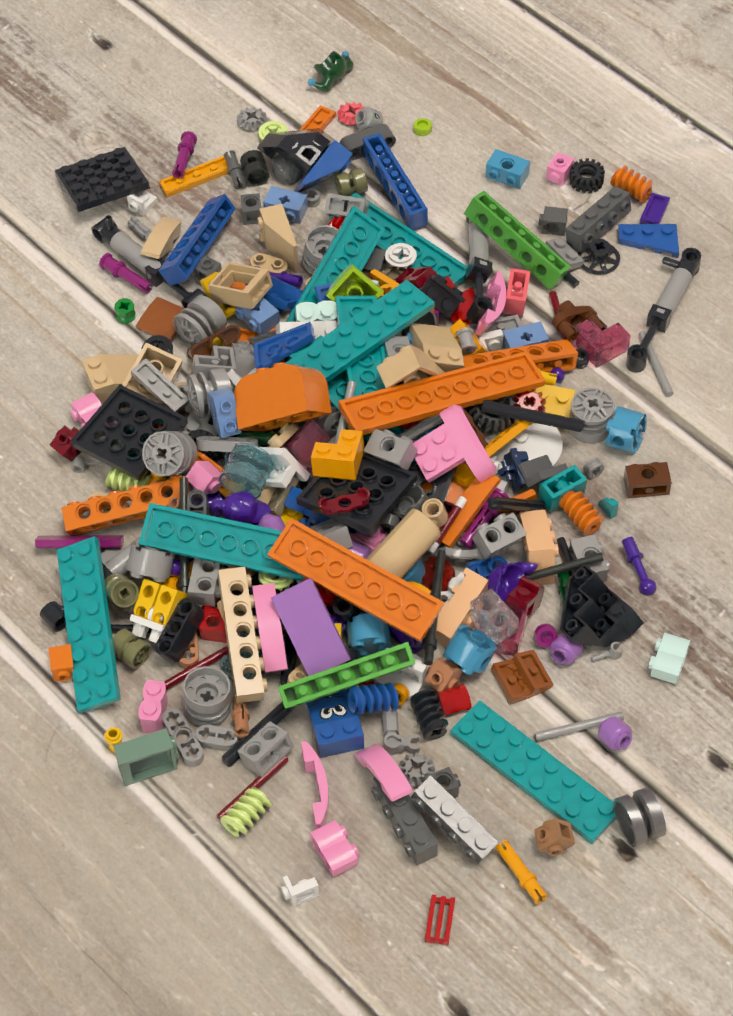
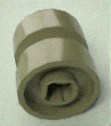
(357, 181)
(121, 590)
(130, 649)

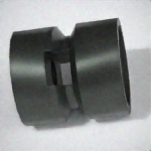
(254, 168)

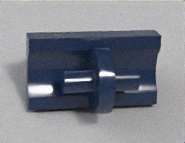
(511, 470)

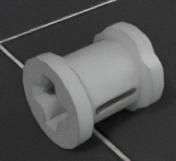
(466, 340)

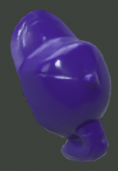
(240, 507)
(507, 576)

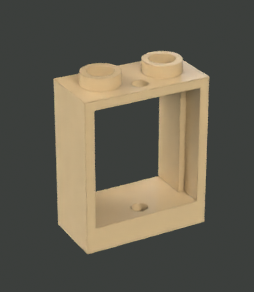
(258, 285)

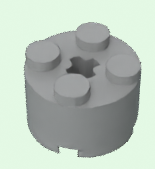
(150, 562)

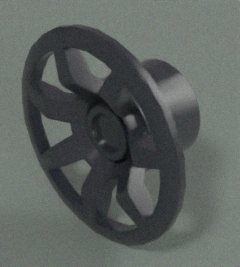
(600, 253)

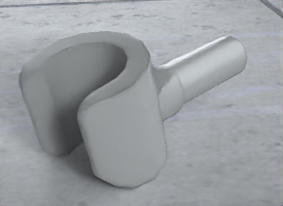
(80, 463)
(612, 653)

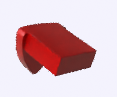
(455, 699)

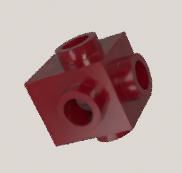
(62, 444)

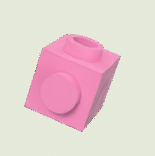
(559, 168)
(204, 477)

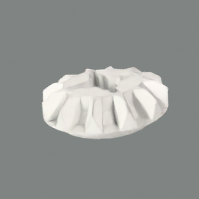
(395, 251)

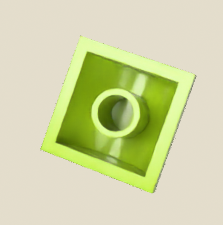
(353, 283)

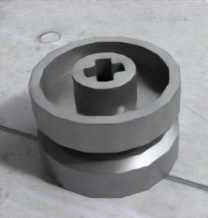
(639, 817)

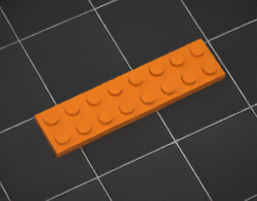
(356, 580)

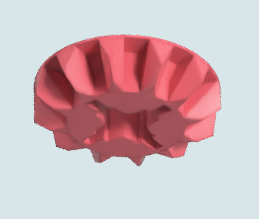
(347, 117)

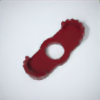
(357, 500)

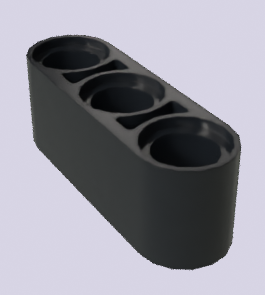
(179, 630)

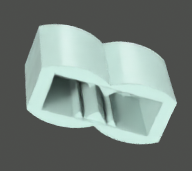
(316, 312)
(669, 658)

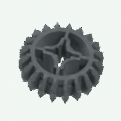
(489, 421)

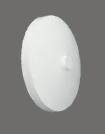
(535, 440)

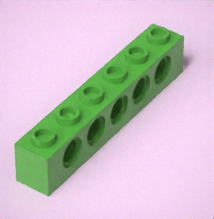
(517, 240)
(346, 675)

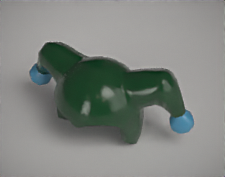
(331, 70)

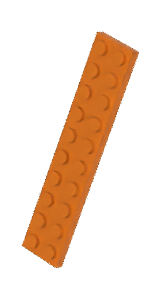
(436, 393)

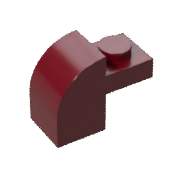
(526, 595)

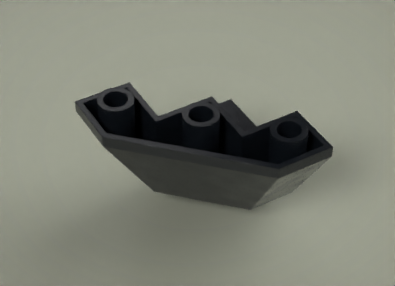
(297, 146)
(595, 612)

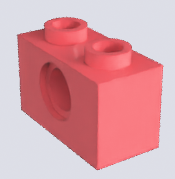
(516, 292)

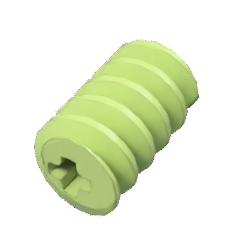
(123, 482)
(245, 810)

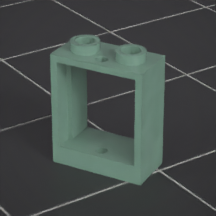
(146, 756)

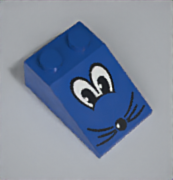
(331, 162)
(334, 725)

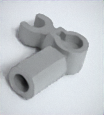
(392, 741)

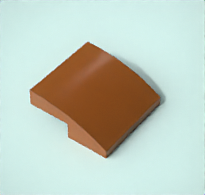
(159, 318)
(522, 676)

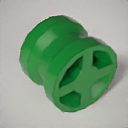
(125, 310)

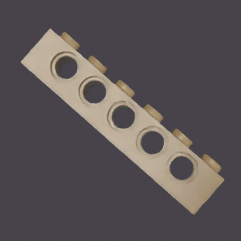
(244, 689)

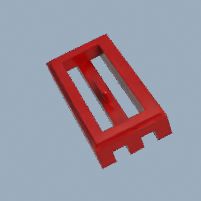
(442, 901)

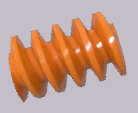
(632, 184)
(581, 512)

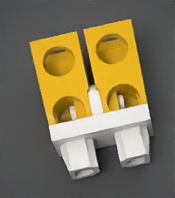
(154, 608)

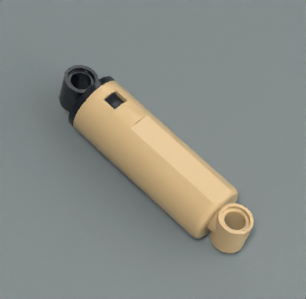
(402, 547)

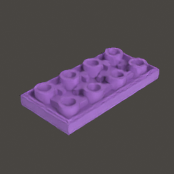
(310, 627)

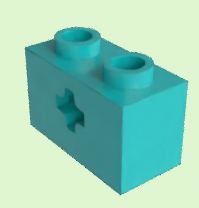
(557, 486)

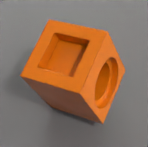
(61, 662)

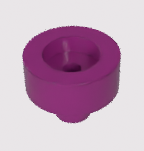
(545, 635)

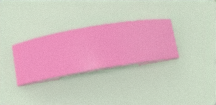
(497, 292)
(269, 628)
(313, 763)
(385, 770)

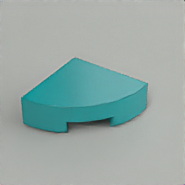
(609, 506)

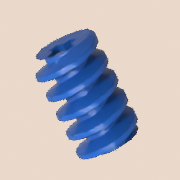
(372, 696)

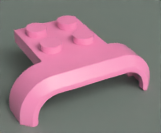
(451, 446)

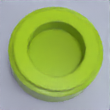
(422, 127)

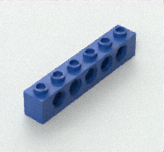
(395, 181)
(197, 240)

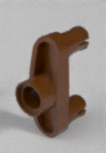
(570, 315)
(204, 347)

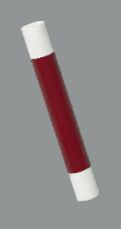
(451, 518)

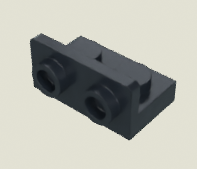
(445, 298)

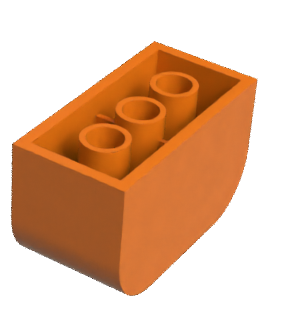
(280, 397)

